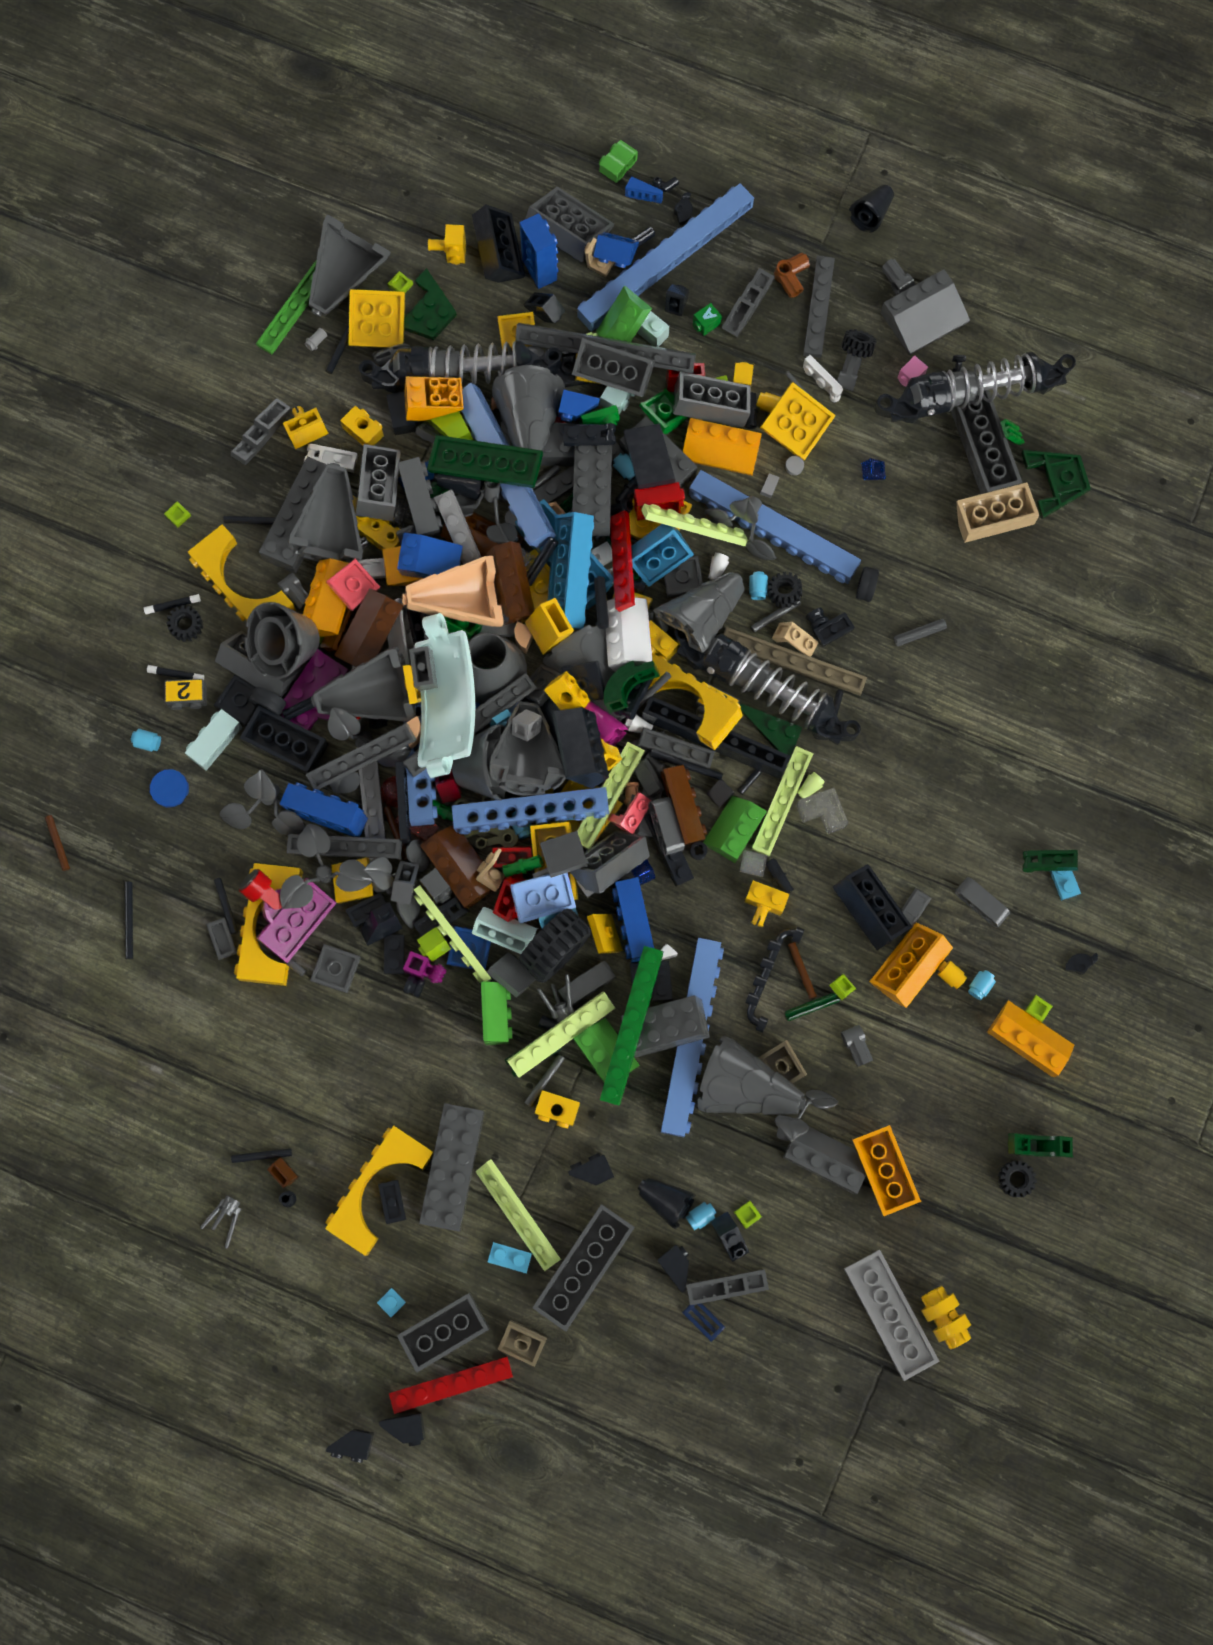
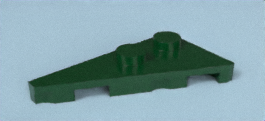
(779, 732)

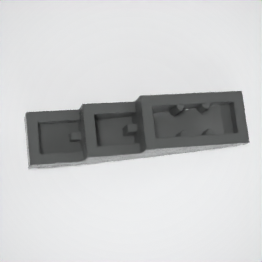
(748, 302)
(258, 435)
(727, 1287)

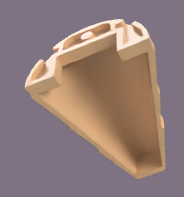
(459, 594)

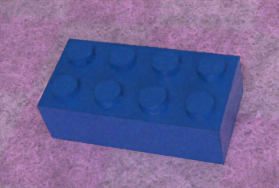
(539, 250)
(324, 810)
(633, 917)

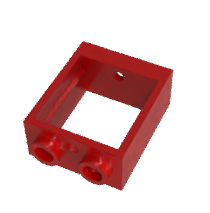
(664, 496)

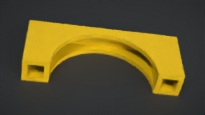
(211, 557)
(719, 713)
(253, 963)
(348, 1220)

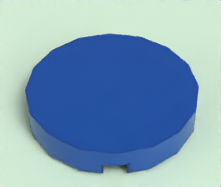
(169, 788)

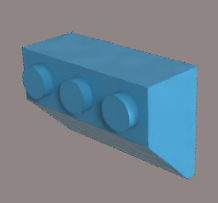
(659, 553)

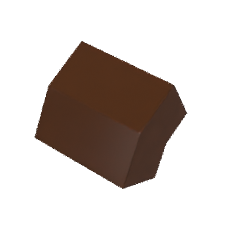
(282, 1172)

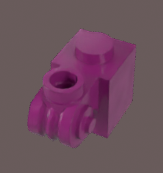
(420, 967)

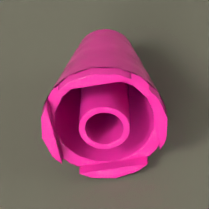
(610, 728)

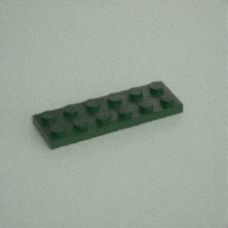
(485, 461)

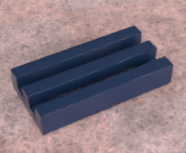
(716, 1332)

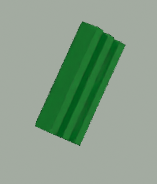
(1013, 434)

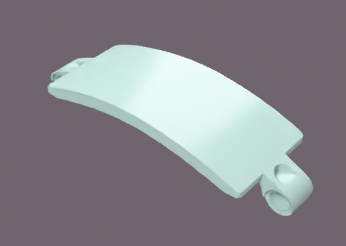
(450, 708)

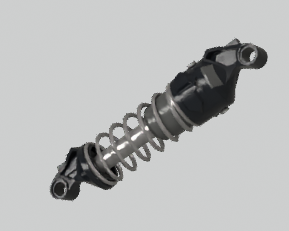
(434, 362)
(942, 391)
(736, 665)

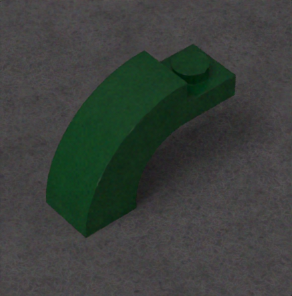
(624, 681)
(1040, 1145)

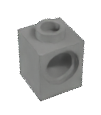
(526, 725)

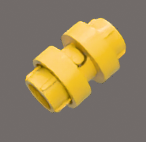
(950, 1325)

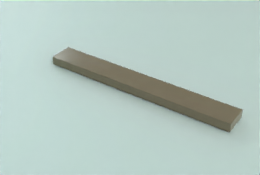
(800, 663)

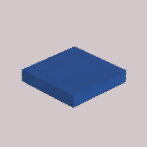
(477, 945)

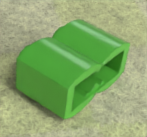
(618, 161)

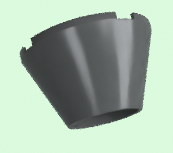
(279, 639)
(491, 681)
(474, 772)

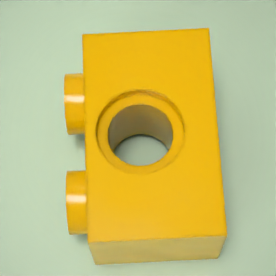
(355, 419)
(566, 683)
(548, 1100)

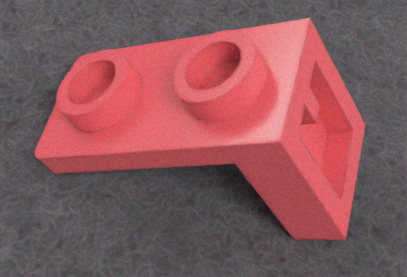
(633, 815)

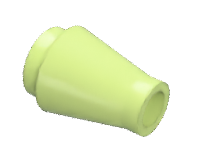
(811, 785)

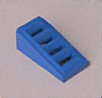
(640, 190)

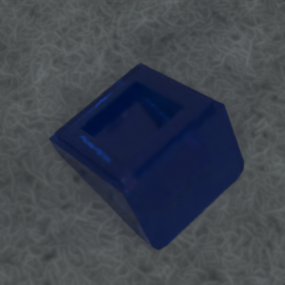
(873, 469)
(643, 872)

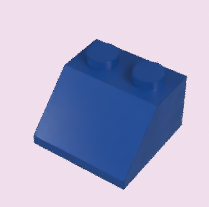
(615, 249)
(575, 405)

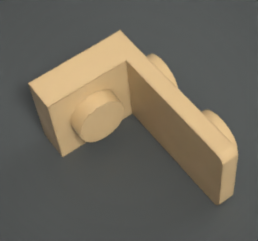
(593, 263)
(795, 636)
(488, 874)

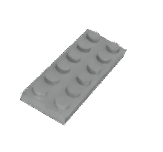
(891, 1315)

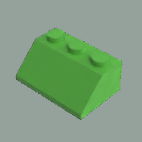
(624, 317)
(734, 828)
(495, 1013)
(598, 1045)

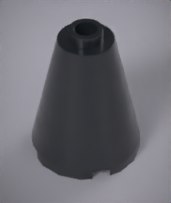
(871, 209)
(463, 486)
(666, 1200)

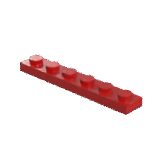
(622, 561)
(450, 1385)

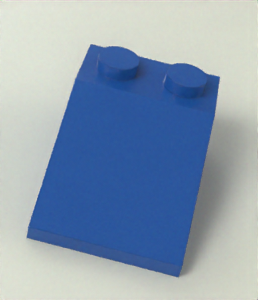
(426, 556)

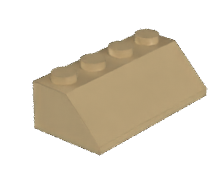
(996, 512)

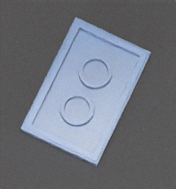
(542, 896)

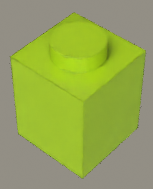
(433, 944)

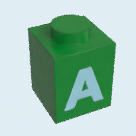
(706, 319)

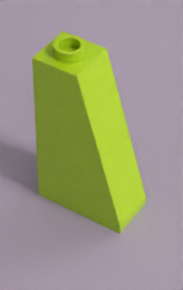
(451, 426)

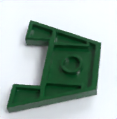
(432, 312)
(1065, 477)

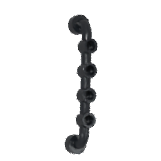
(767, 965)

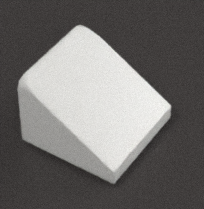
(668, 952)

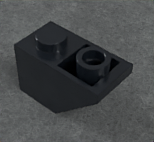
(592, 1172)
(730, 1236)
(353, 1444)

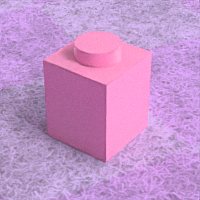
(912, 369)

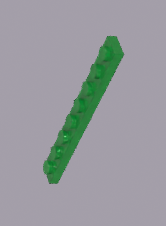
(631, 1025)

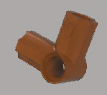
(791, 267)

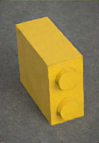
(549, 625)

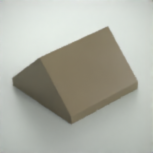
(784, 1061)
(522, 1343)

